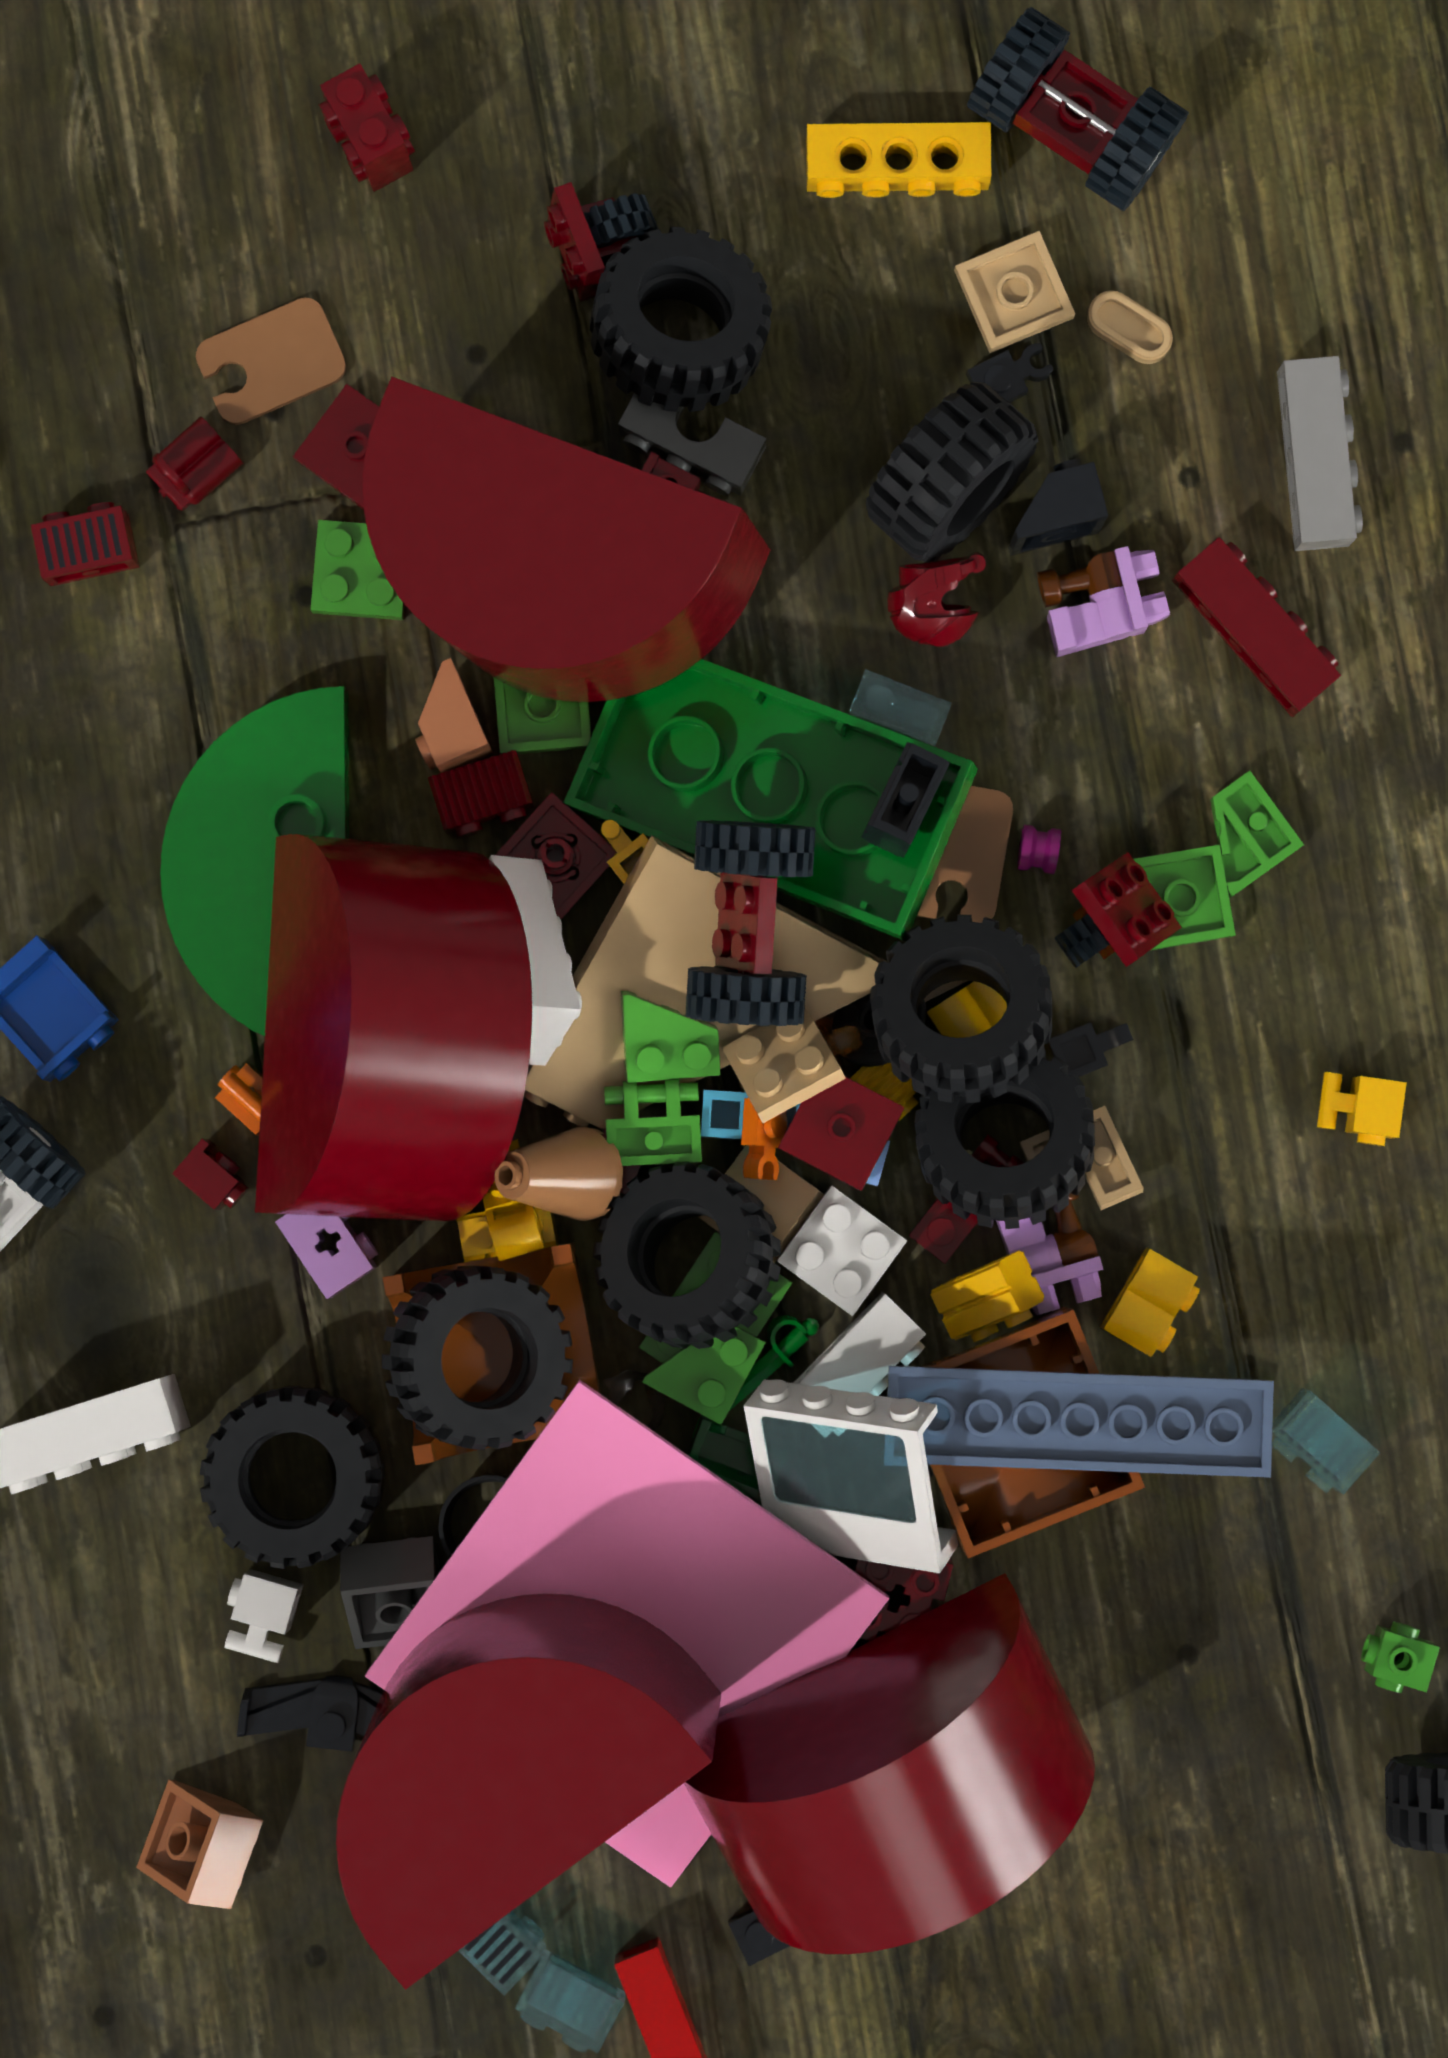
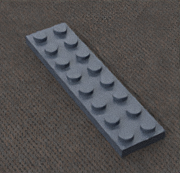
(1093, 1420)

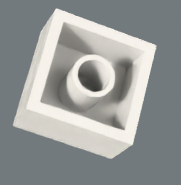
(842, 1250)

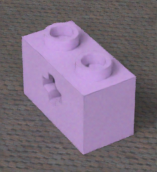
(329, 1269)

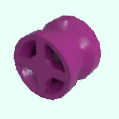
(1039, 849)

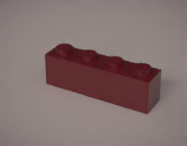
(1257, 626)

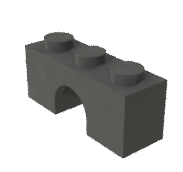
(723, 460)

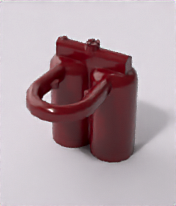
(193, 465)

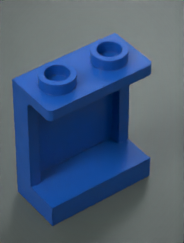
(50, 1010)

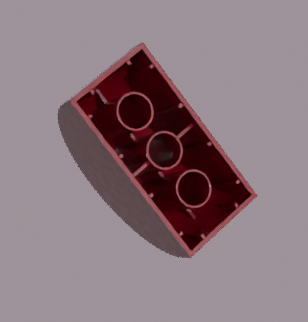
(547, 554)
(390, 1030)
(507, 1762)
(900, 1780)

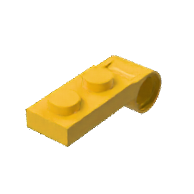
(511, 1223)

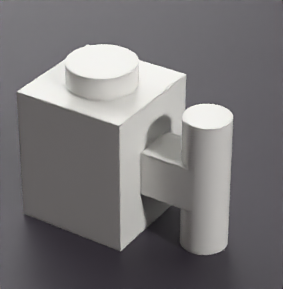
(265, 1605)

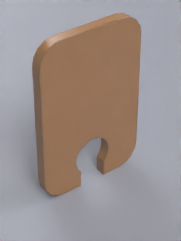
(284, 358)
(975, 854)

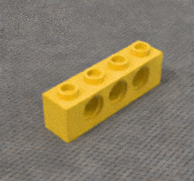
(874, 142)

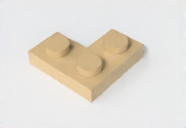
(1112, 1171)

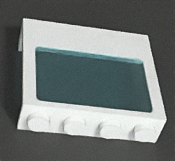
(848, 1472)

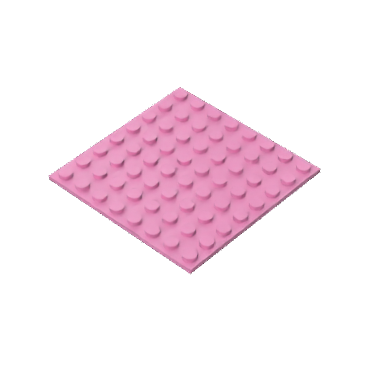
(645, 1527)

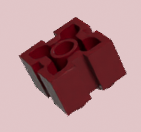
(917, 1584)

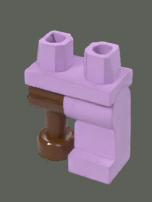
(1114, 597)
(1057, 1256)

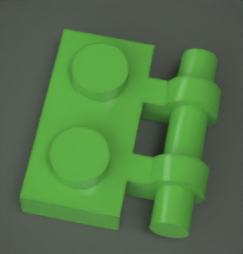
(654, 1138)

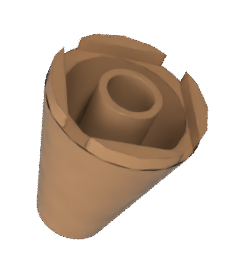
(564, 1174)

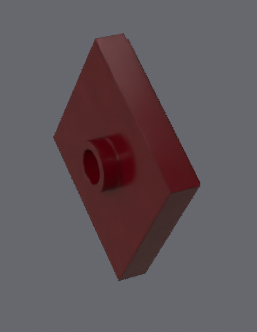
(339, 444)
(842, 1131)

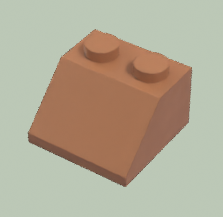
(450, 724)
(199, 1845)

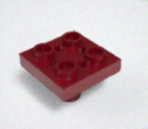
(553, 823)

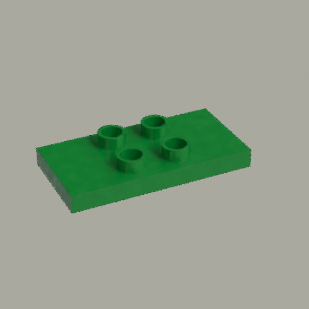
(759, 754)

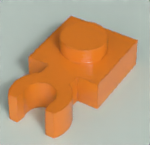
(762, 1143)

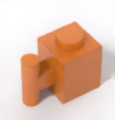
(242, 1095)

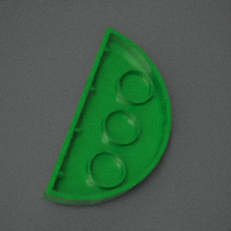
(257, 781)

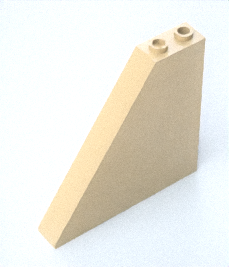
(645, 947)

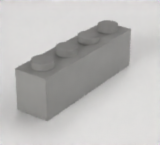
(1318, 454)

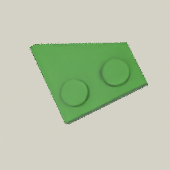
(666, 1043)
(709, 1376)

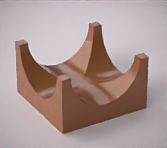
(479, 1347)
(1007, 1503)

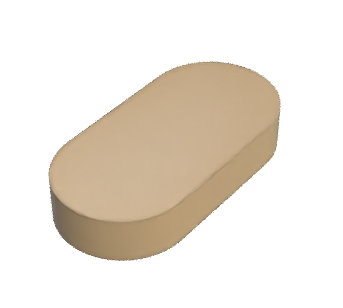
(1129, 327)

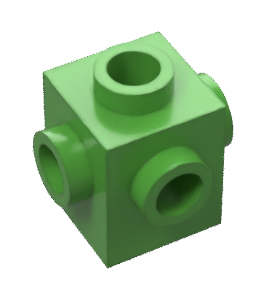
(1415, 1661)

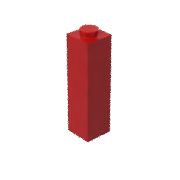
(657, 2002)

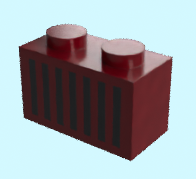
(84, 544)

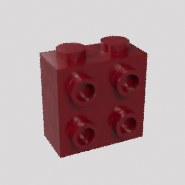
(360, 115)

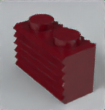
(481, 794)

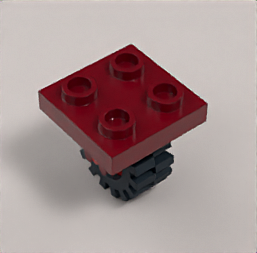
(593, 233)
(1117, 915)

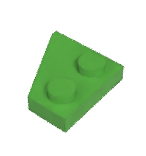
(1250, 832)

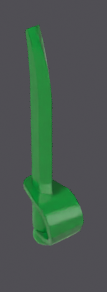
(778, 1354)

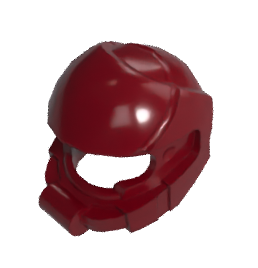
(918, 603)

